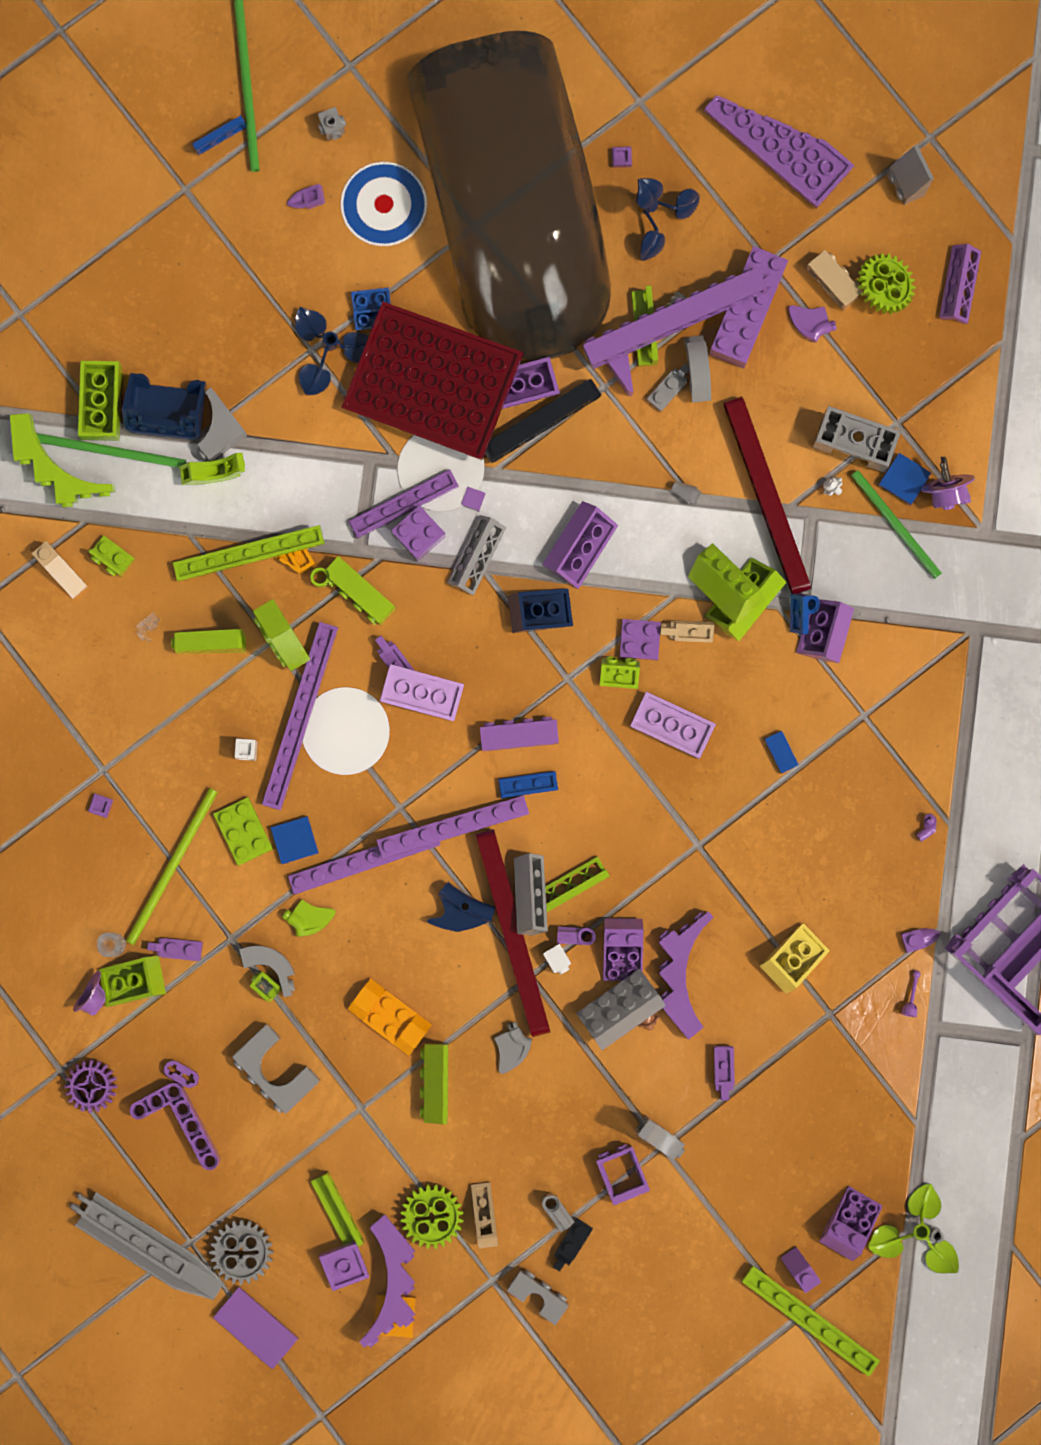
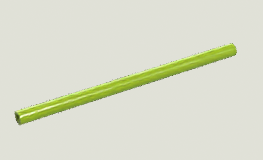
(171, 867)

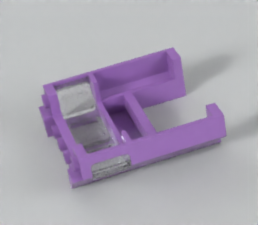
(1006, 944)

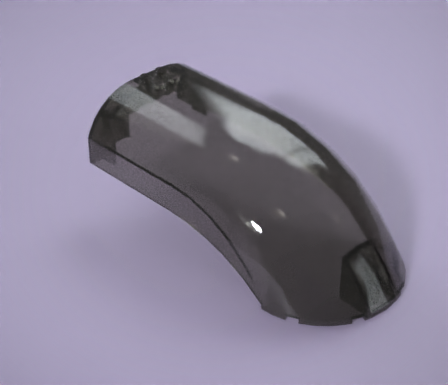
(513, 192)

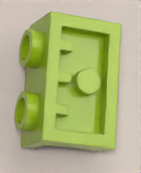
(112, 556)
(619, 672)

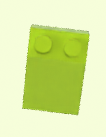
(132, 981)

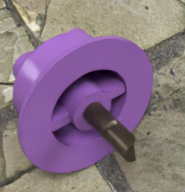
(949, 489)

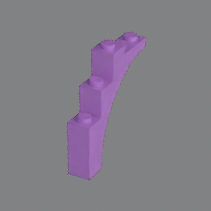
(674, 974)
(399, 1281)

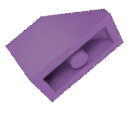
(800, 1269)

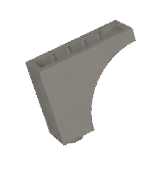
(223, 432)
(660, 1138)

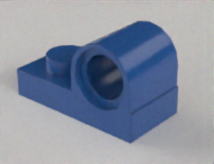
(800, 607)

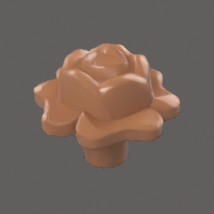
(650, 1022)

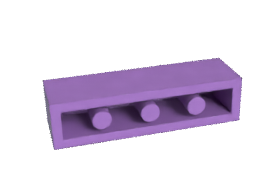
(519, 734)

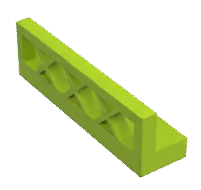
(643, 304)
(578, 888)
(337, 1209)

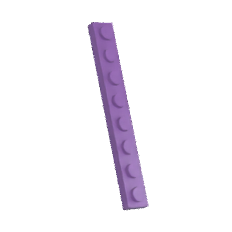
(452, 827)
(345, 867)

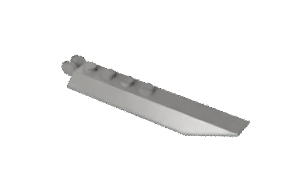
(146, 1247)

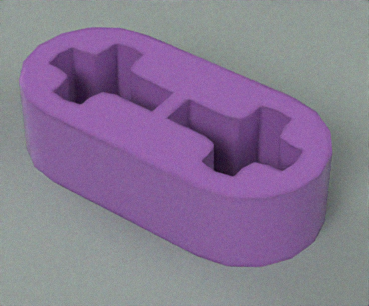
(179, 1077)

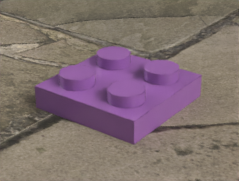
(640, 639)
(344, 1265)

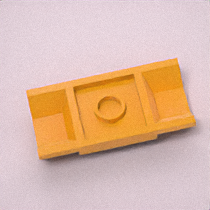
(389, 1017)

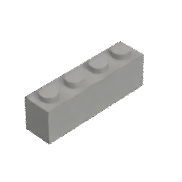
(530, 894)

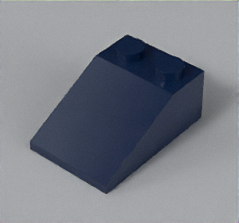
(540, 610)

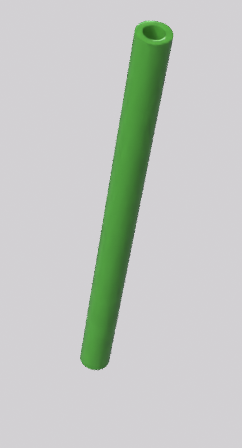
(896, 524)

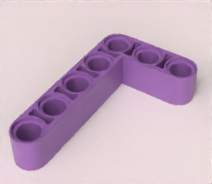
(183, 1119)

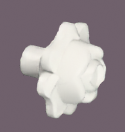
(832, 486)

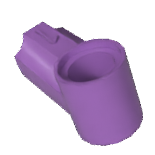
(573, 935)

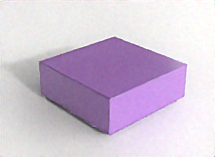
(621, 157)
(473, 499)
(100, 805)

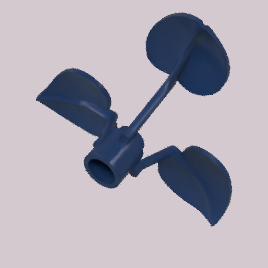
(648, 192)
(312, 324)

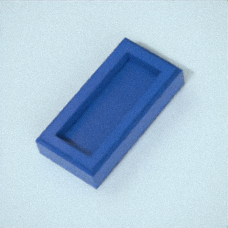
(781, 752)

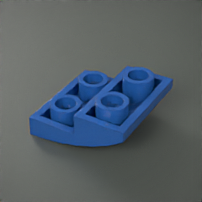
(367, 305)

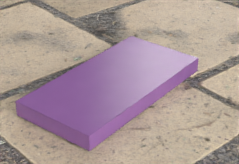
(255, 1327)

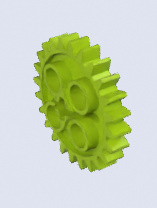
(886, 283)
(434, 1234)

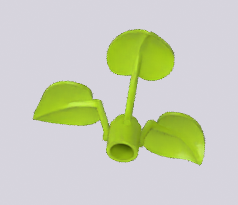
(926, 1204)

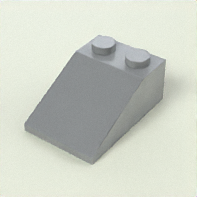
(910, 176)

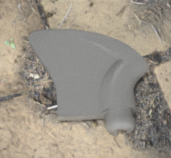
(512, 1047)

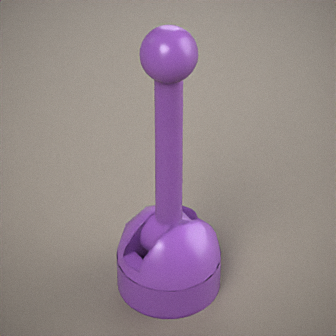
(910, 1008)

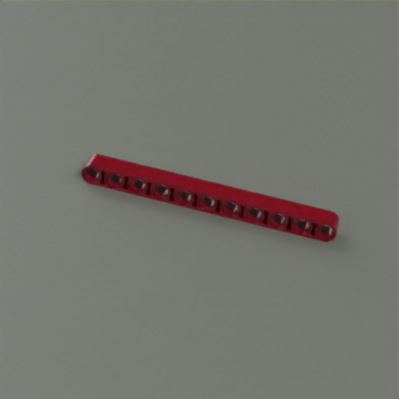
(767, 495)
(515, 942)

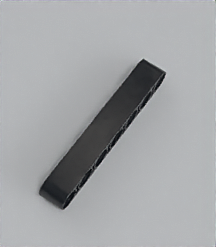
(542, 420)

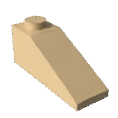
(59, 569)
(484, 1215)

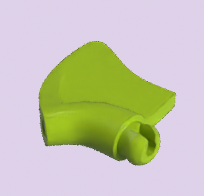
(308, 918)

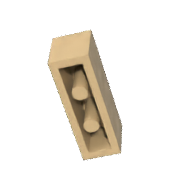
(834, 279)

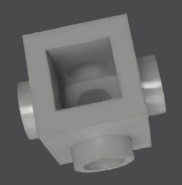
(331, 124)

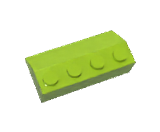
(769, 583)
(725, 584)
(435, 1083)

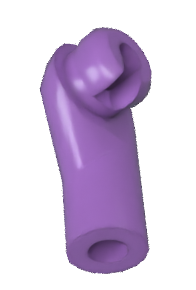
(929, 827)

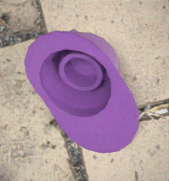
(92, 997)

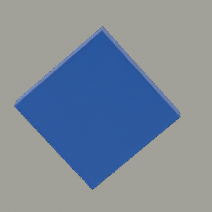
(904, 479)
(294, 840)

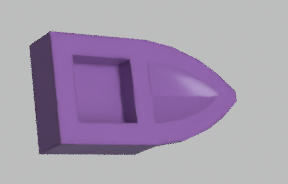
(308, 197)
(919, 939)

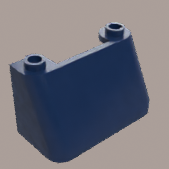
(163, 409)

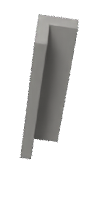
(473, 552)

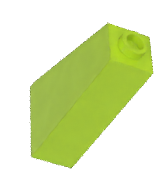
(209, 642)

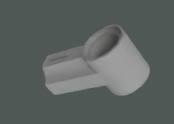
(557, 1212)

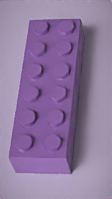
(744, 321)

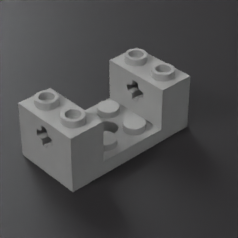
(837, 433)

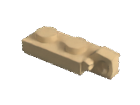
(689, 631)

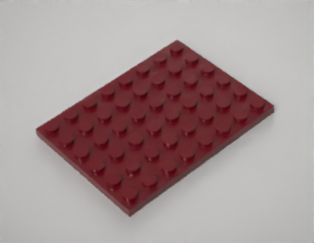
(432, 380)

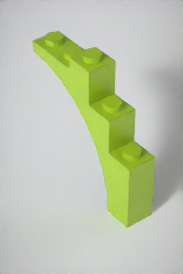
(28, 448)

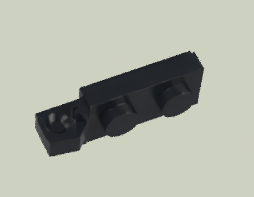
(571, 1243)

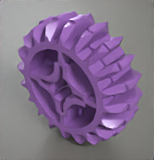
(90, 1094)

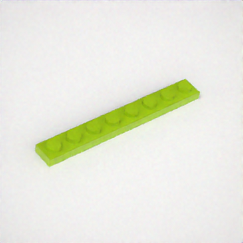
(249, 553)
(810, 1320)

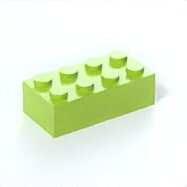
(100, 400)
(280, 635)

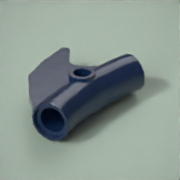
(455, 917)

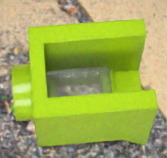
(265, 986)

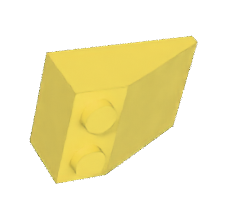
(794, 958)

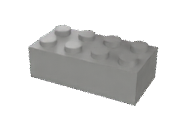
(621, 1009)

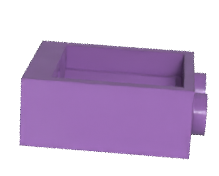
(628, 1193)

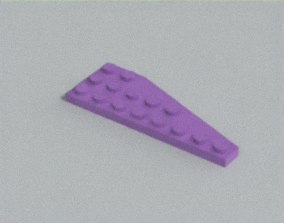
(796, 157)

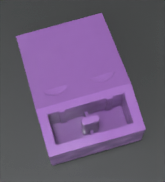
(622, 948)
(851, 1224)

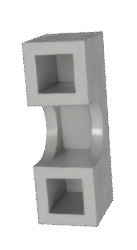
(525, 1284)

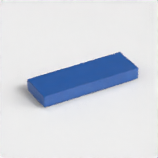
(219, 135)
(528, 784)

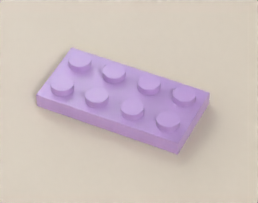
(421, 692)
(672, 725)

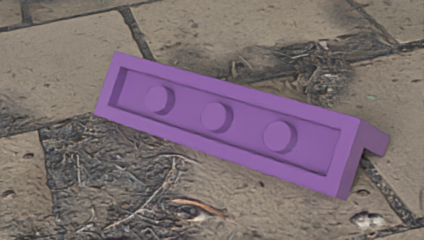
(957, 281)

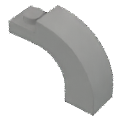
(698, 368)
(268, 956)

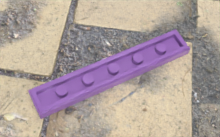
(403, 503)

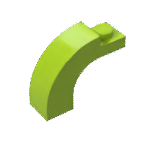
(212, 471)

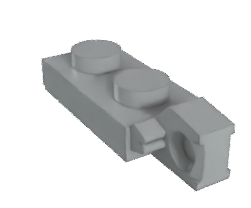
(669, 388)

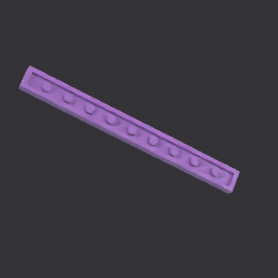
(300, 716)

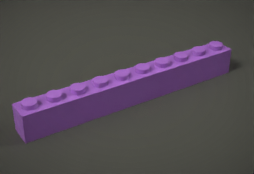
(675, 317)

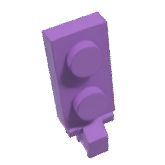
(391, 654)
(177, 949)
(724, 1070)

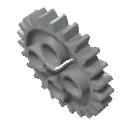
(242, 1269)

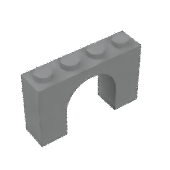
(250, 1060)

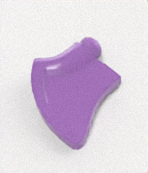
(811, 322)

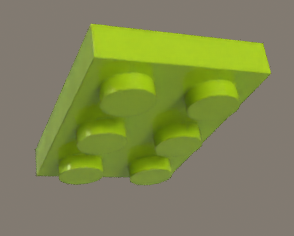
(243, 831)

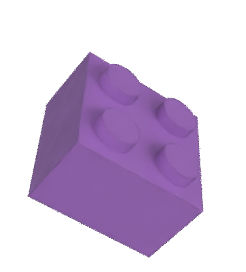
(418, 533)

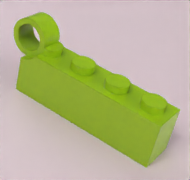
(357, 589)

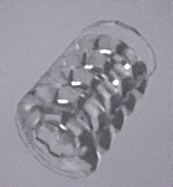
(105, 948)

